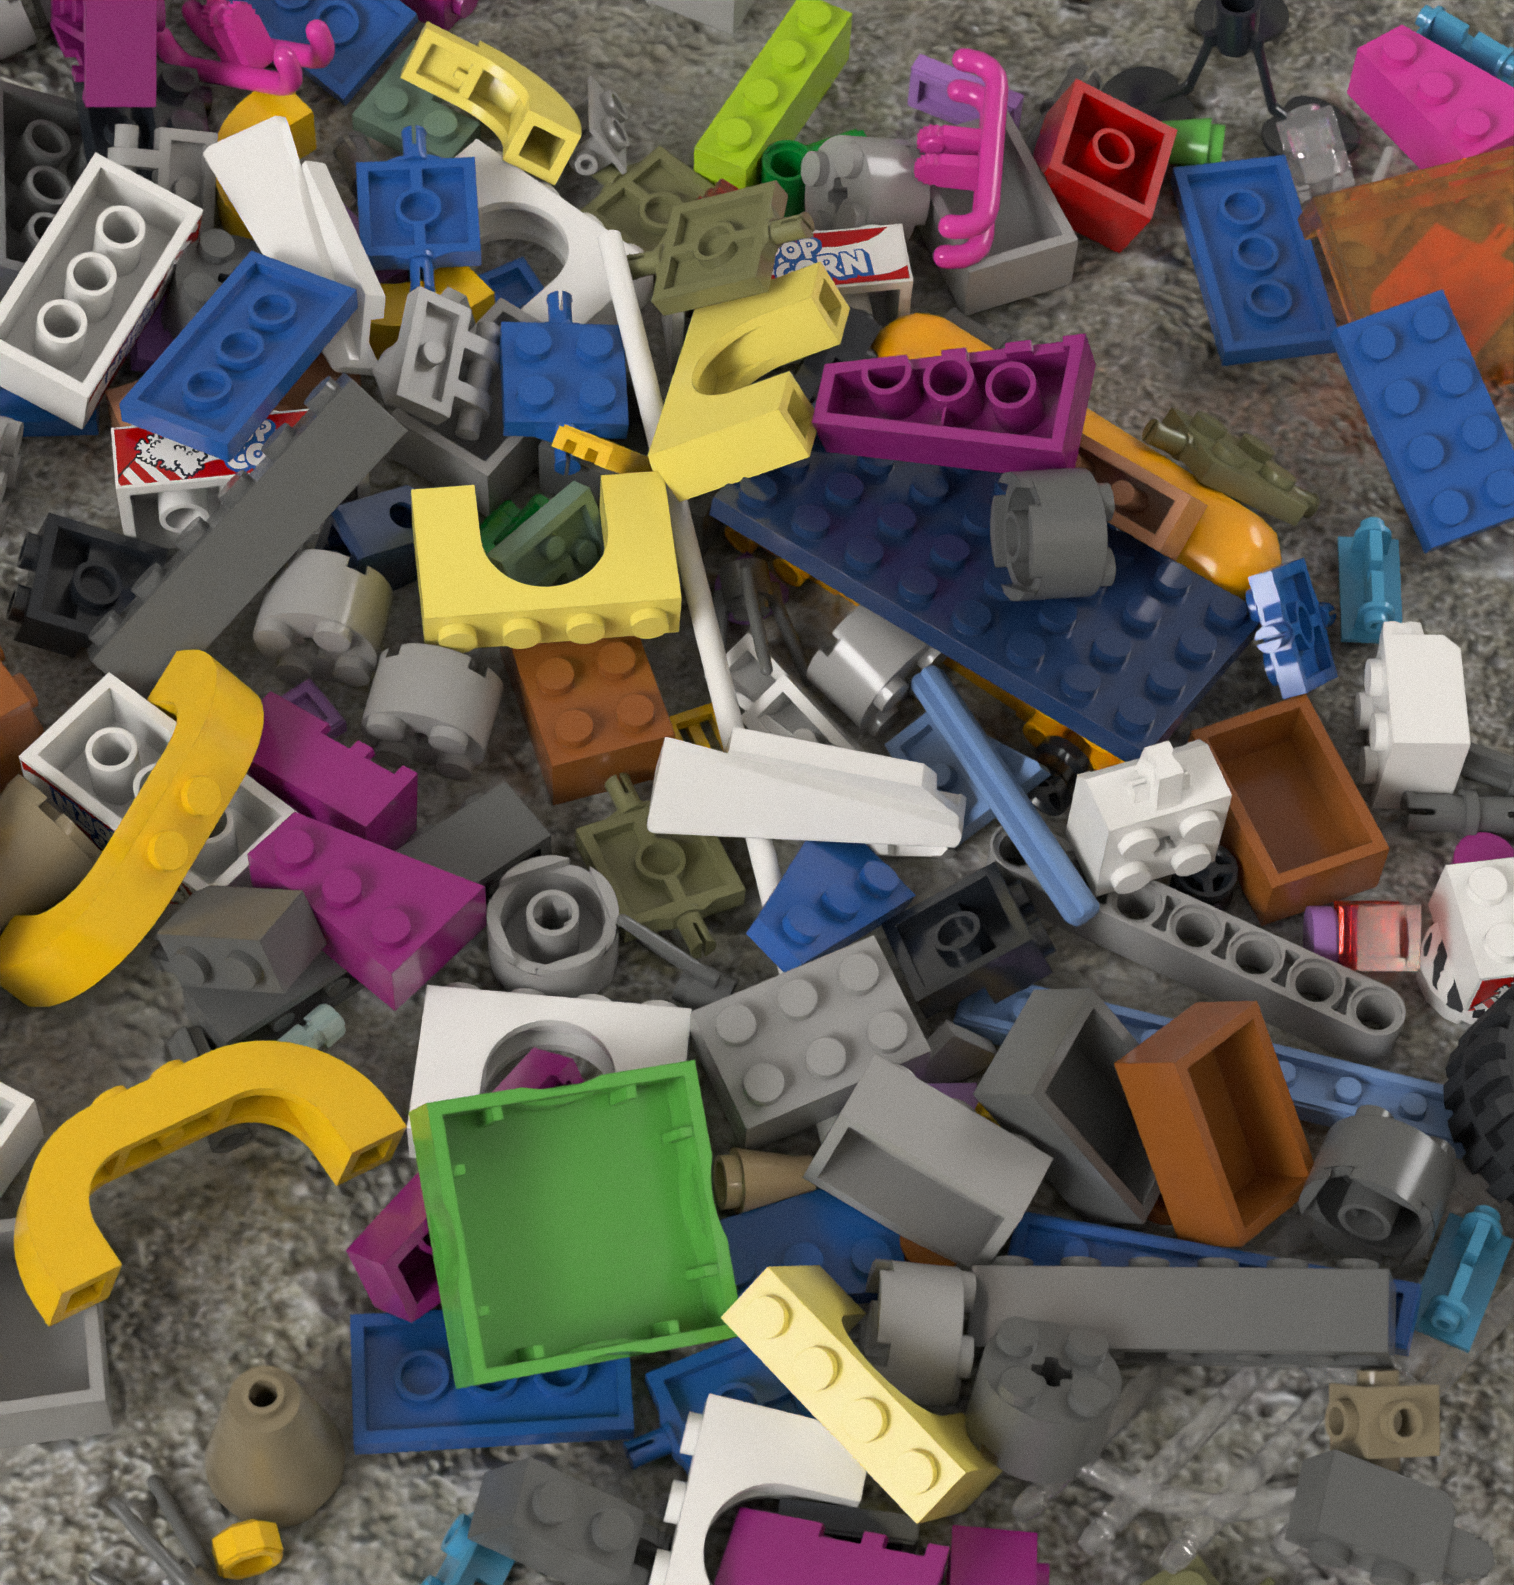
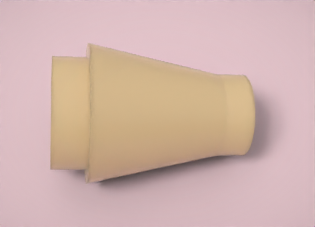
(758, 1178)

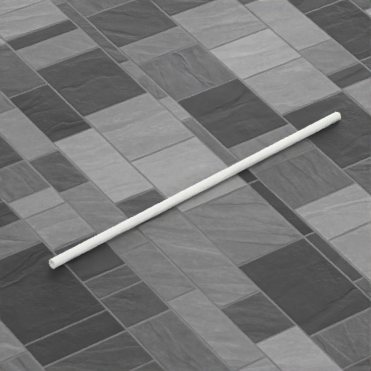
(686, 546)

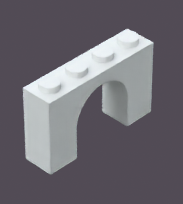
(529, 210)
(477, 1032)
(744, 1456)

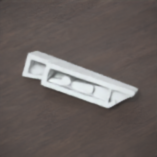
(301, 222)
(787, 708)
(800, 792)

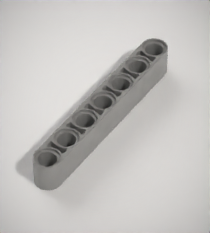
(1215, 965)

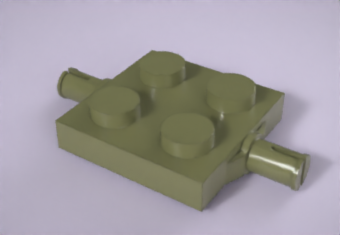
(643, 197)
(720, 248)
(1231, 464)
(657, 876)

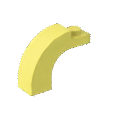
(516, 104)

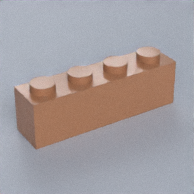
(1143, 502)

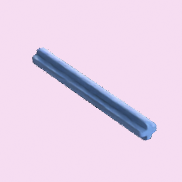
(1005, 796)

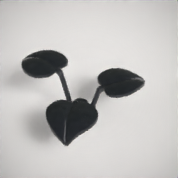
(1235, 30)

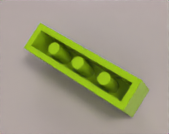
(776, 92)

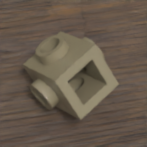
(1383, 1418)

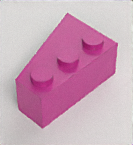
(1431, 99)

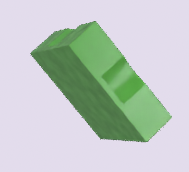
(573, 1223)

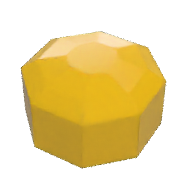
(247, 1549)

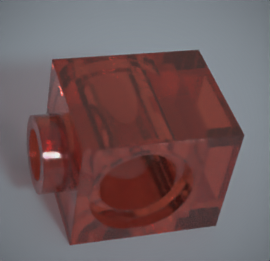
(1379, 935)

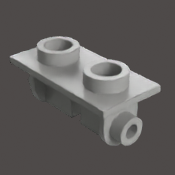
(603, 131)

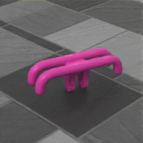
(246, 48)
(968, 159)

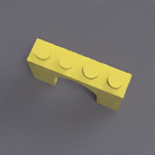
(718, 423)
(477, 606)
(800, 1331)

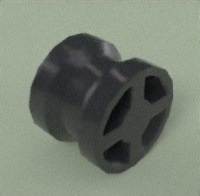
(1064, 763)
(1216, 880)

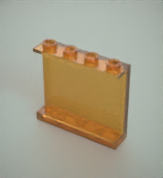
(1429, 234)

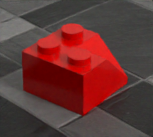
(1103, 163)

